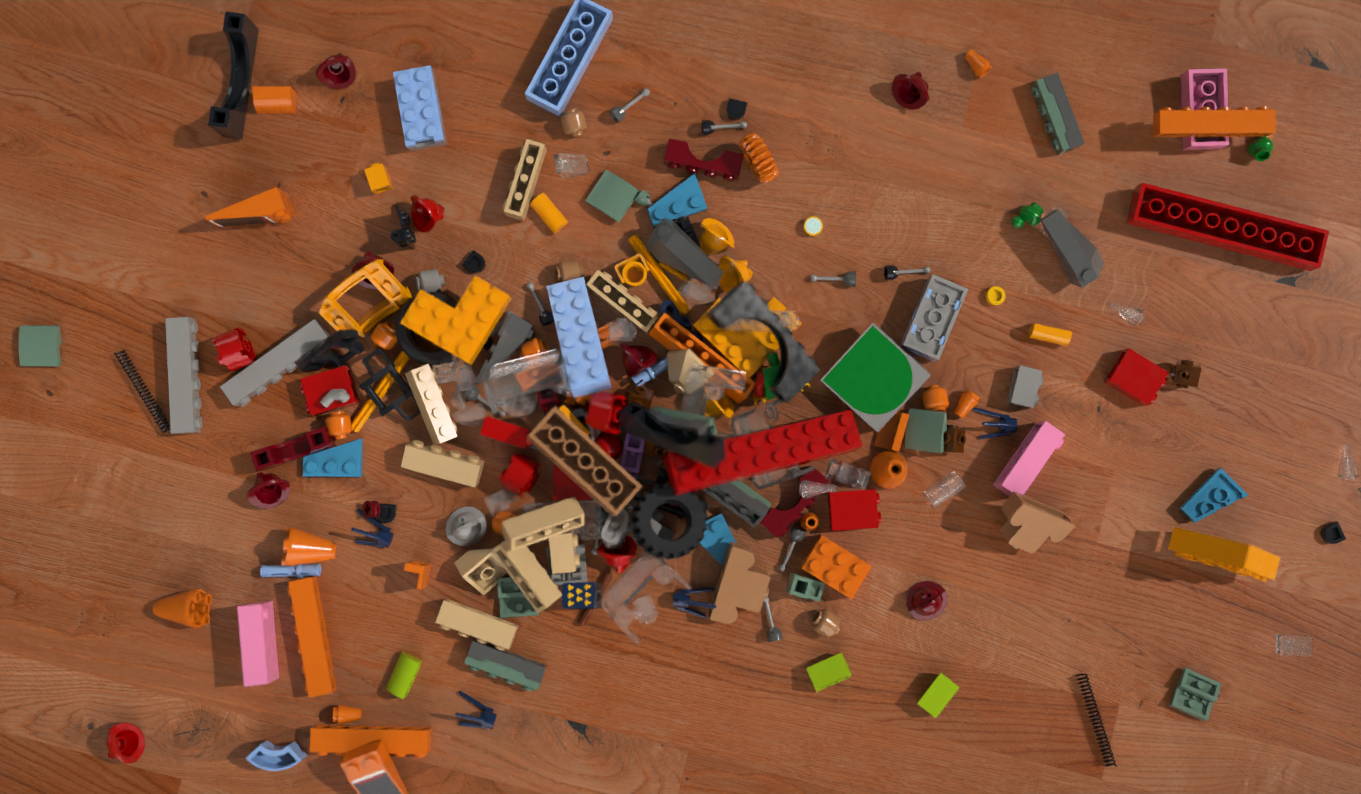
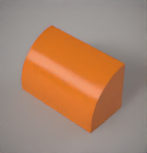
(274, 99)

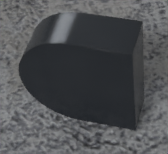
(736, 109)
(475, 262)
(387, 512)
(1332, 533)

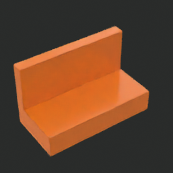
(892, 433)
(423, 570)

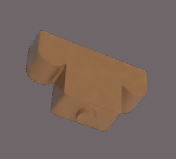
(1032, 523)
(738, 585)

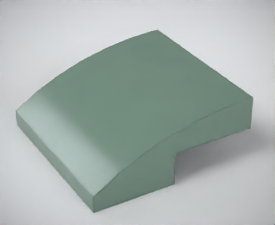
(612, 196)
(39, 345)
(926, 430)
(512, 600)
(1195, 694)

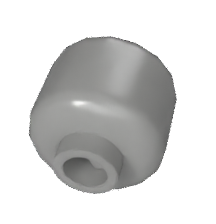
(429, 281)

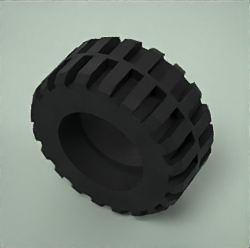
(653, 543)

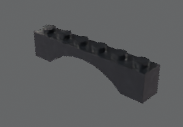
(703, 448)

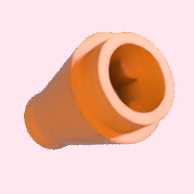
(978, 64)
(966, 403)
(804, 521)
(345, 714)

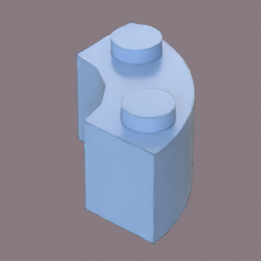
(275, 757)

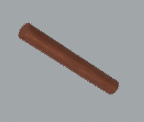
(587, 612)

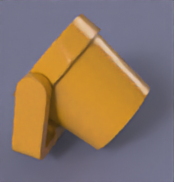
(633, 272)

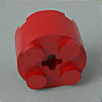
(234, 349)
(604, 411)
(520, 475)

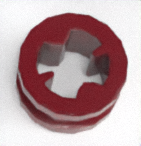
(371, 509)

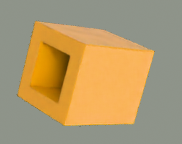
(378, 178)

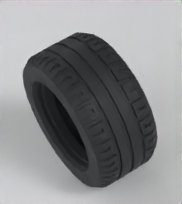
(409, 344)

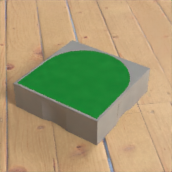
(875, 377)

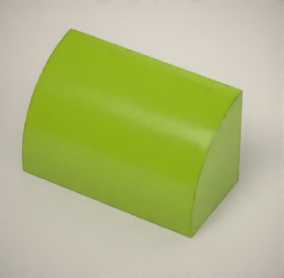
(828, 672)
(403, 675)
(938, 695)

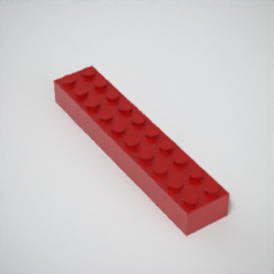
(1227, 227)
(768, 452)

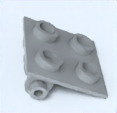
(569, 577)

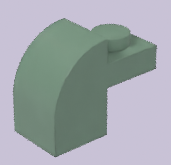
(804, 587)

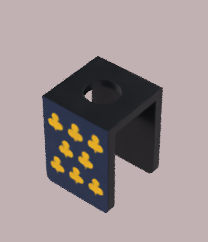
(582, 595)

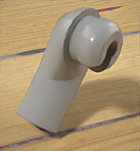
(335, 394)

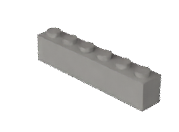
(274, 364)
(183, 375)

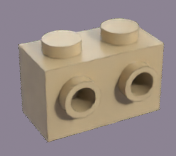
(564, 552)

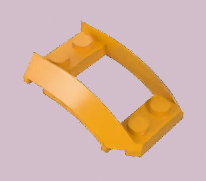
(384, 281)

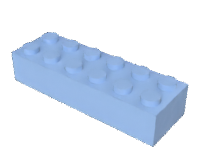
(569, 56)
(578, 337)

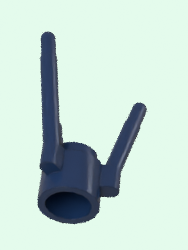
(1005, 424)
(382, 538)
(683, 601)
(486, 718)

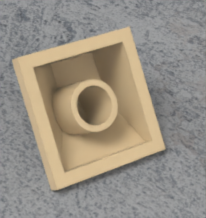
(678, 364)
(481, 569)

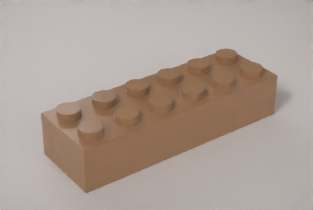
(584, 462)

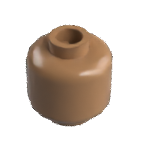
(573, 122)
(568, 270)
(825, 623)

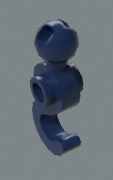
(675, 314)

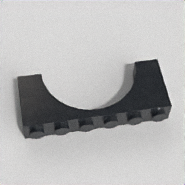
(231, 114)
(795, 365)

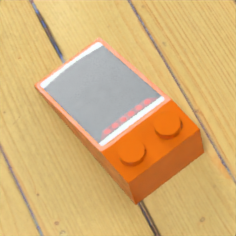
(264, 208)
(372, 770)

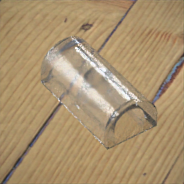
(944, 489)

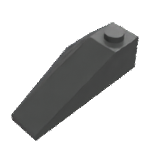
(1073, 249)
(680, 252)
(512, 335)

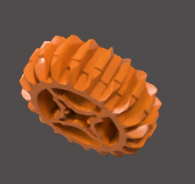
(758, 158)

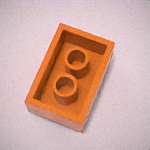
(835, 566)

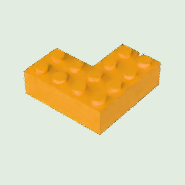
(463, 328)
(740, 348)
(1224, 553)

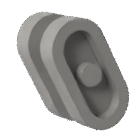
(616, 530)

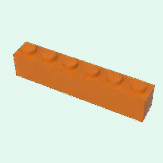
(1214, 123)
(676, 337)
(312, 636)
(345, 738)

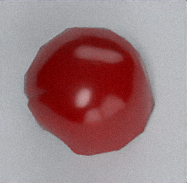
(610, 444)

